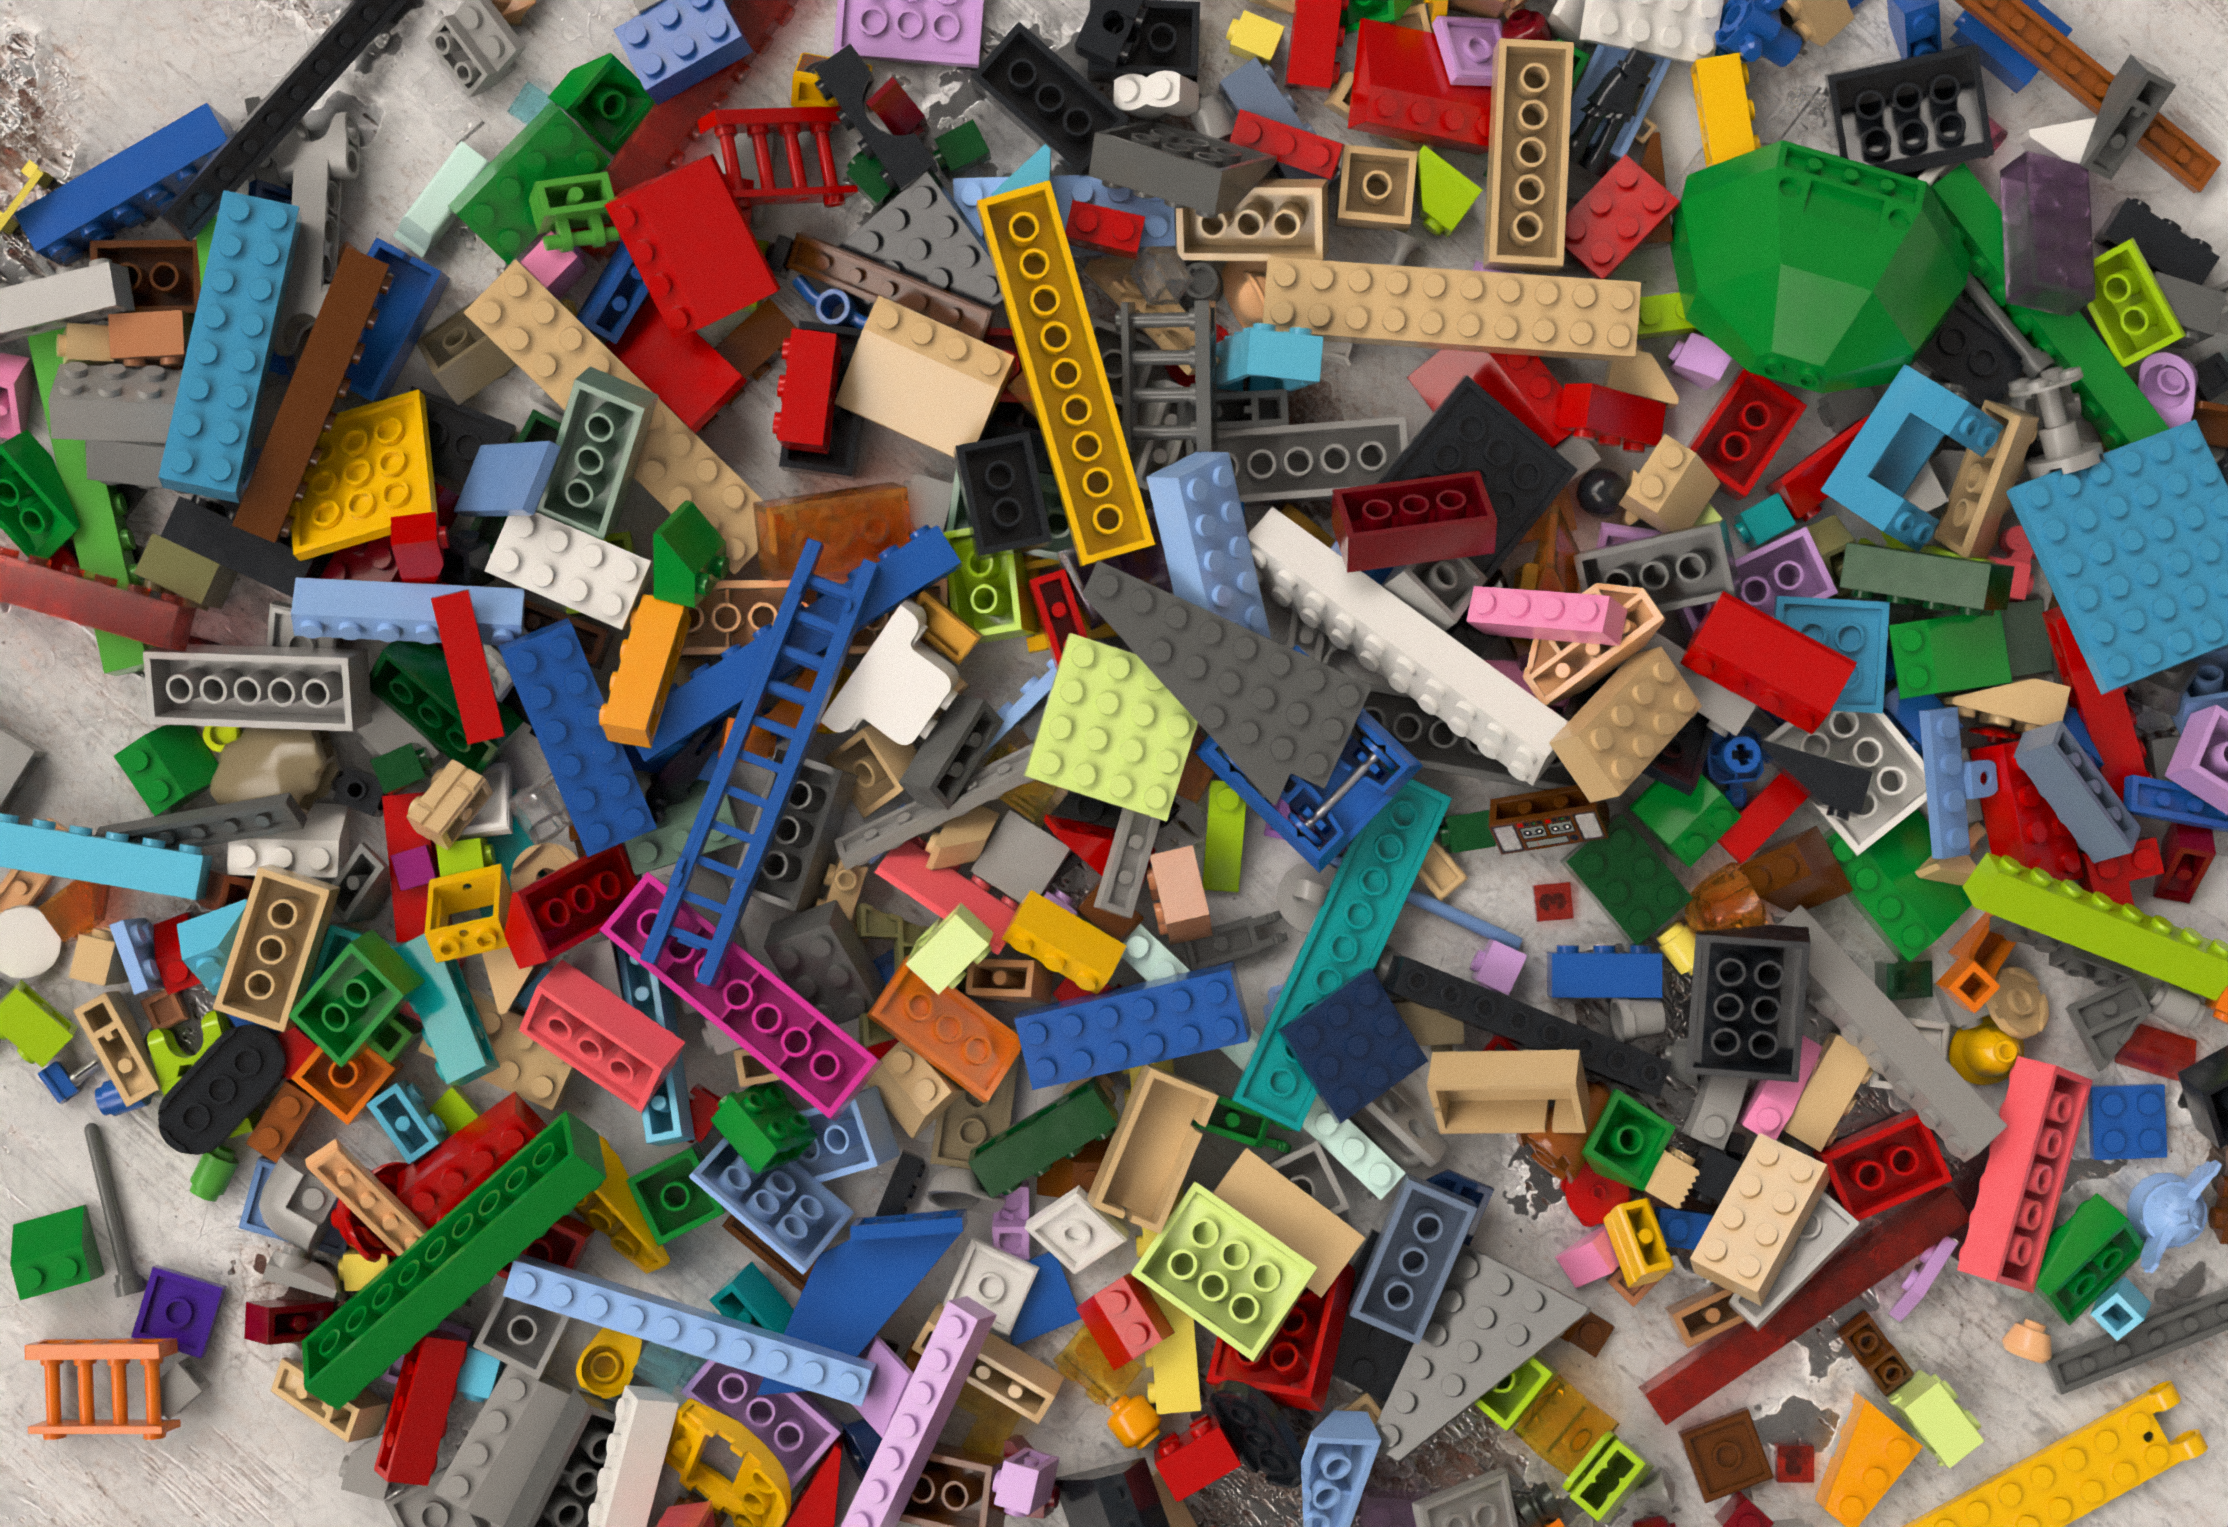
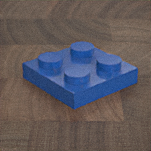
(2127, 1121)

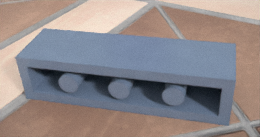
(1254, 91)
(2077, 792)

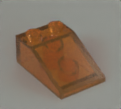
(1555, 555)

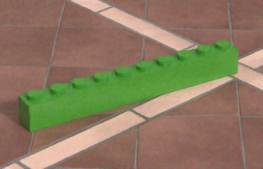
(103, 540)

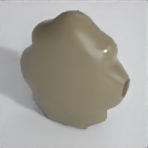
(276, 763)

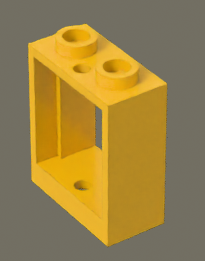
(450, 896)

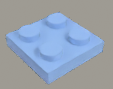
(137, 950)

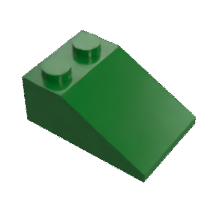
(33, 498)
(1949, 654)

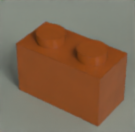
(284, 1121)

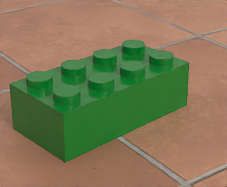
(498, 198)

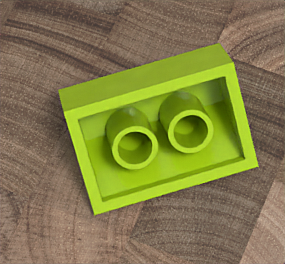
(2131, 305)

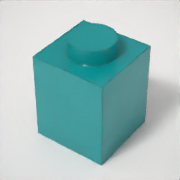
(1763, 521)

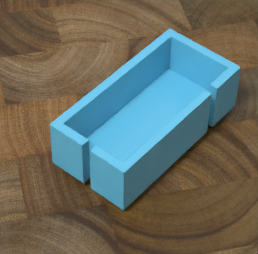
(1269, 359)

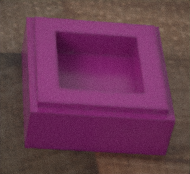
(414, 867)

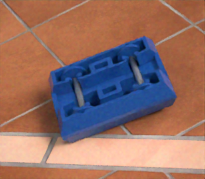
(1346, 802)

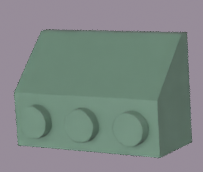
(666, 843)

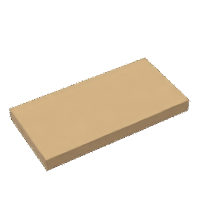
(1290, 1216)

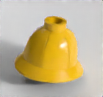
(1984, 1053)

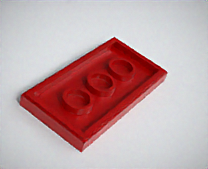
(682, 370)

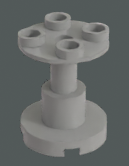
(2058, 436)

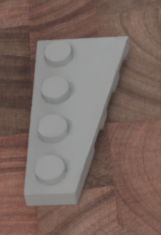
(1819, 1241)

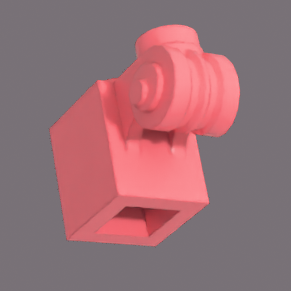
(2019, 555)

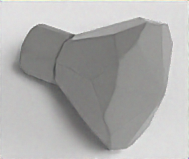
(1658, 1488)

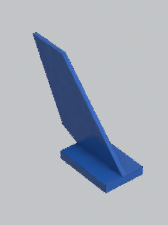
(866, 1280)

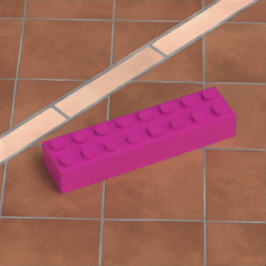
(749, 1004)

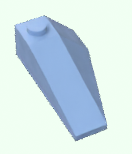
(1337, 1468)

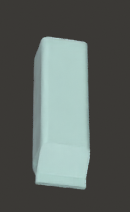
(430, 215)

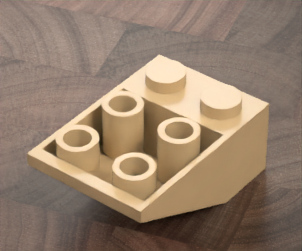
(2021, 703)

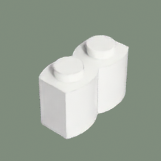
(1156, 94)

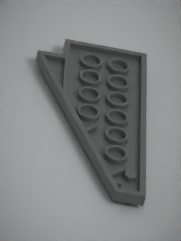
(1249, 693)

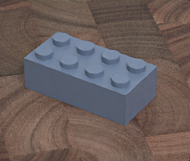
(1412, 1258)

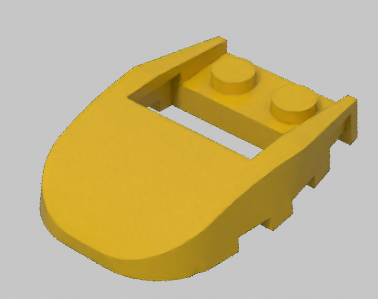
(761, 1486)

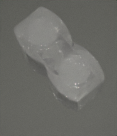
(541, 811)

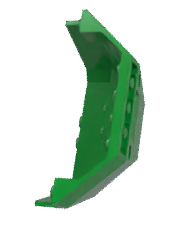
(1815, 266)

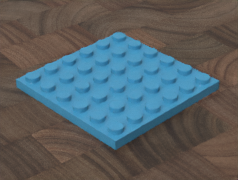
(2136, 553)

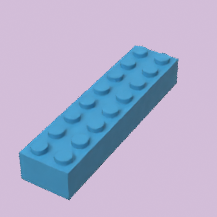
(230, 347)

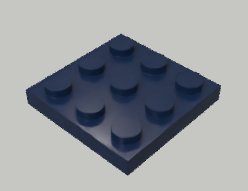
(1353, 1045)

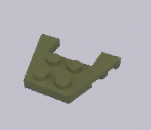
(880, 925)

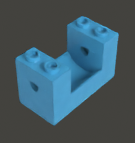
(1896, 447)

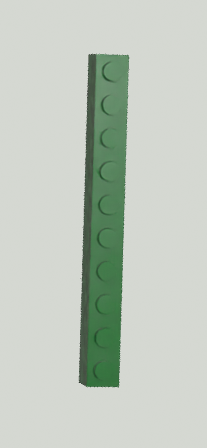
(2106, 390)

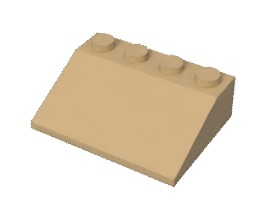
(923, 378)

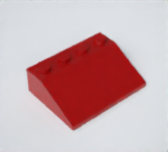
(1407, 95)
(692, 245)
(1513, 380)
(1301, 1355)

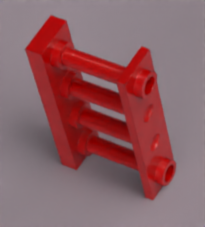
(789, 124)

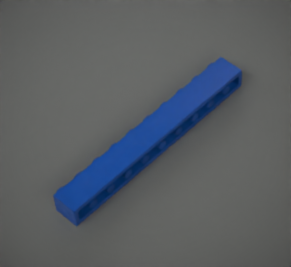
(721, 688)

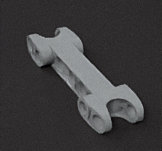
(316, 178)

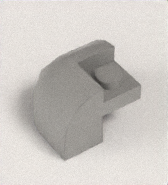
(297, 1203)

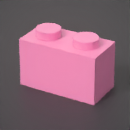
(554, 269)

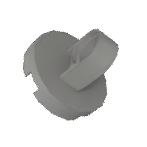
(1303, 893)

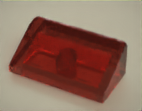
(2157, 1052)

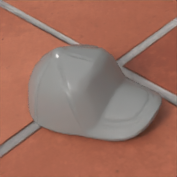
(961, 1189)

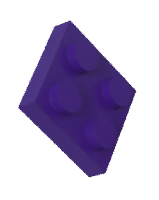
(180, 1309)

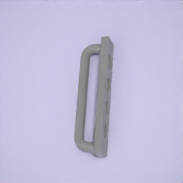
(1427, 1147)

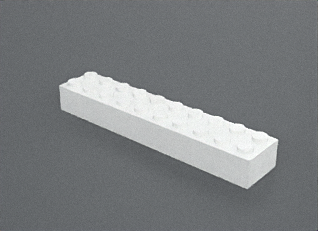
(1404, 648)

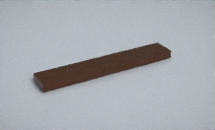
(870, 279)

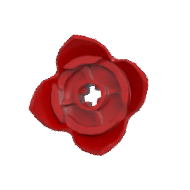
(354, 1230)

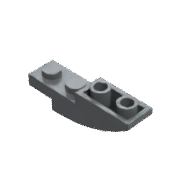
(2064, 956)

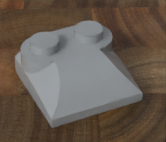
(297, 1270)

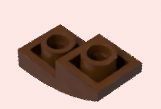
(1875, 1353)

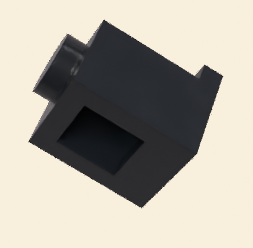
(466, 560)

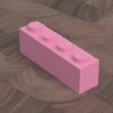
(1547, 615)

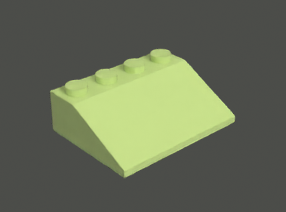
(1225, 1271)

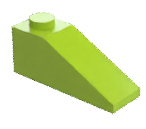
(1223, 838)

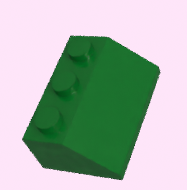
(2086, 1257)

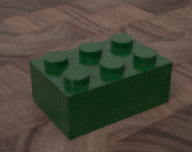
(1627, 881)

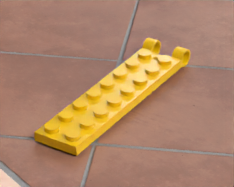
(2075, 1470)

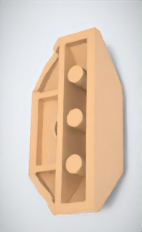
(1567, 668)

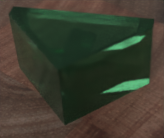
(1904, 979)

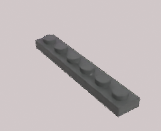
(217, 823)
(2145, 1342)

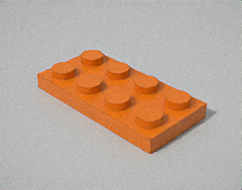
(947, 1031)

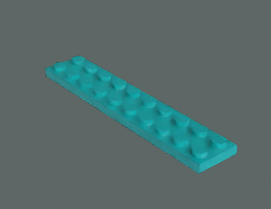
(1342, 941)

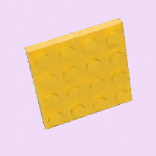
(369, 471)

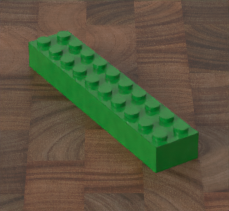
(453, 1260)

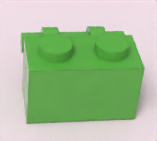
(570, 205)

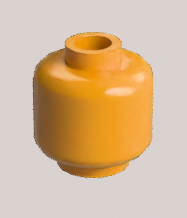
(1134, 1421)

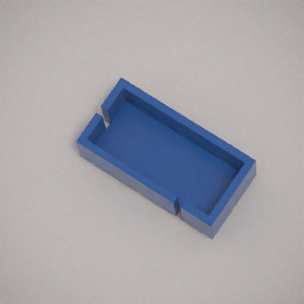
(400, 321)

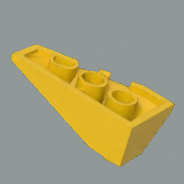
(617, 1215)

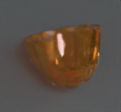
(1724, 902)

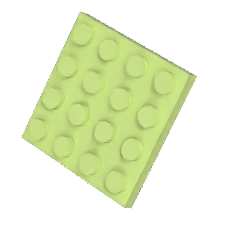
(1111, 731)

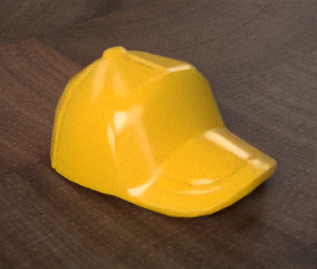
(608, 1363)

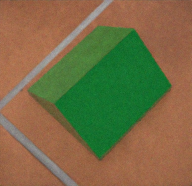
(1627, 1141)

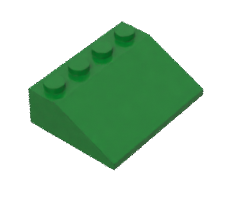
(1890, 896)

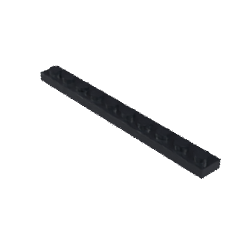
(277, 114)

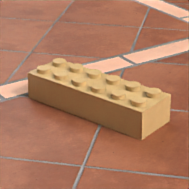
(1528, 155)

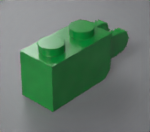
(1242, 1125)

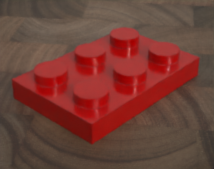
(1616, 218)

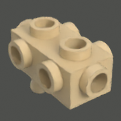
(844, 887)

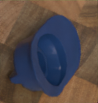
(860, 1445)

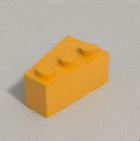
(1865, 1463)

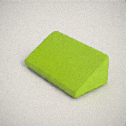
(455, 1109)

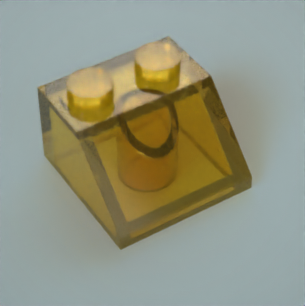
(1564, 1425)

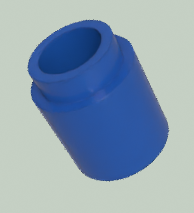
(110, 1101)

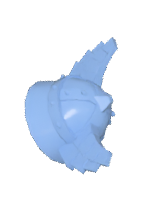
(2169, 1211)

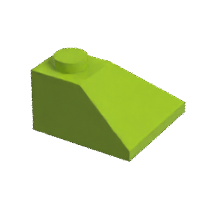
(1442, 193)

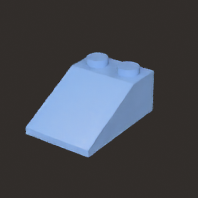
(853, 1142)

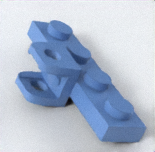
(1950, 782)

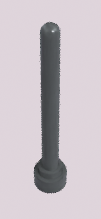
(2033, 359)
(127, 1279)

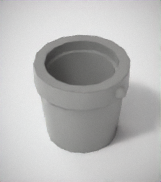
(1636, 1018)

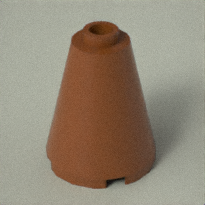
(1561, 1152)

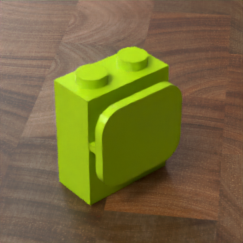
(1607, 1477)

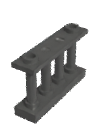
(1200, 394)

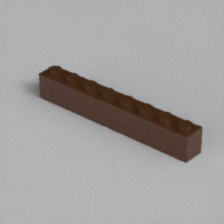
(312, 395)

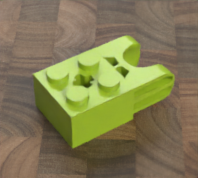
(173, 1062)

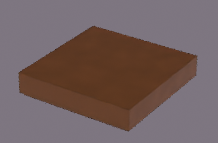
(1725, 1455)

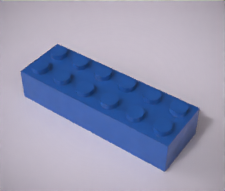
(123, 187)
(564, 714)
(1133, 1026)

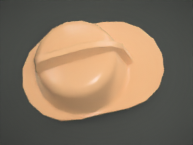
(1245, 290)

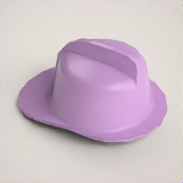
(2169, 386)

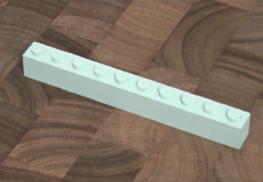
(1342, 1140)

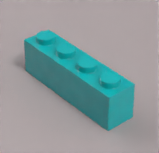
(448, 1016)

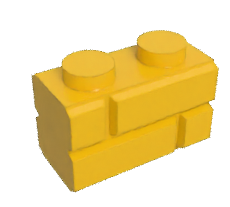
(1638, 1242)

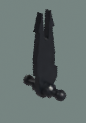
(679, 772)

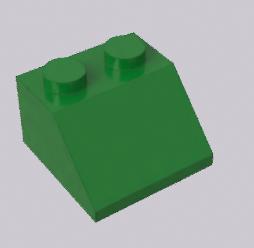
(687, 557)
(168, 767)
(1685, 823)
(54, 1252)

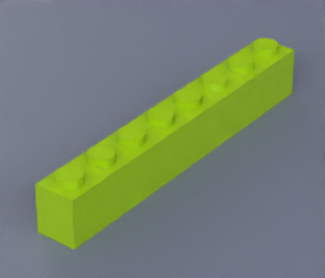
(2099, 925)

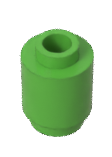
(213, 1173)

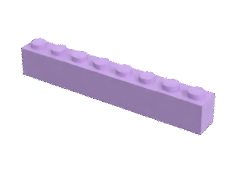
(921, 1414)

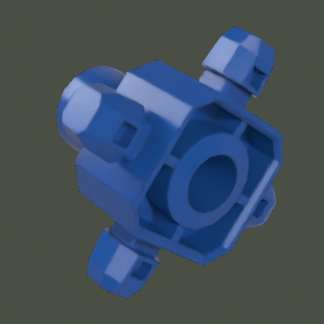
(1756, 31)
(1722, 769)

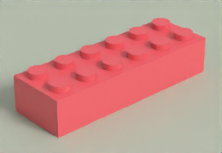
(2025, 1174)

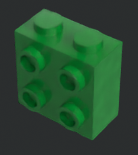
(763, 1126)

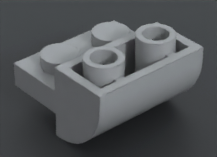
(476, 46)

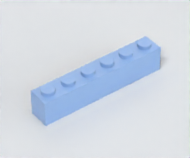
(398, 610)

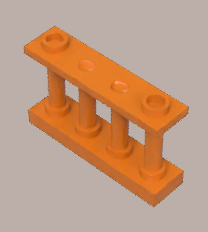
(118, 1354)

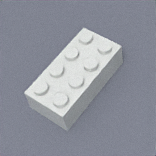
(571, 568)

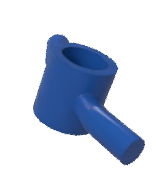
(826, 303)

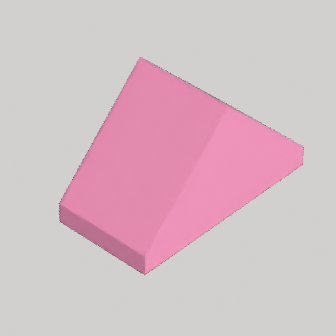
(1589, 1258)

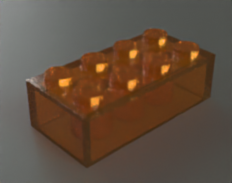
(846, 521)

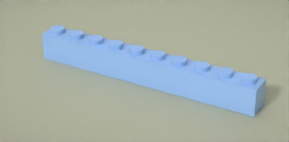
(690, 1329)

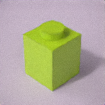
(465, 856)

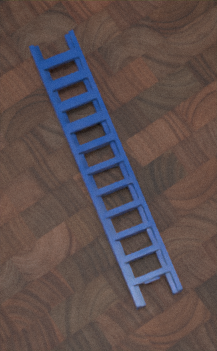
(788, 772)

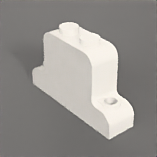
(896, 682)

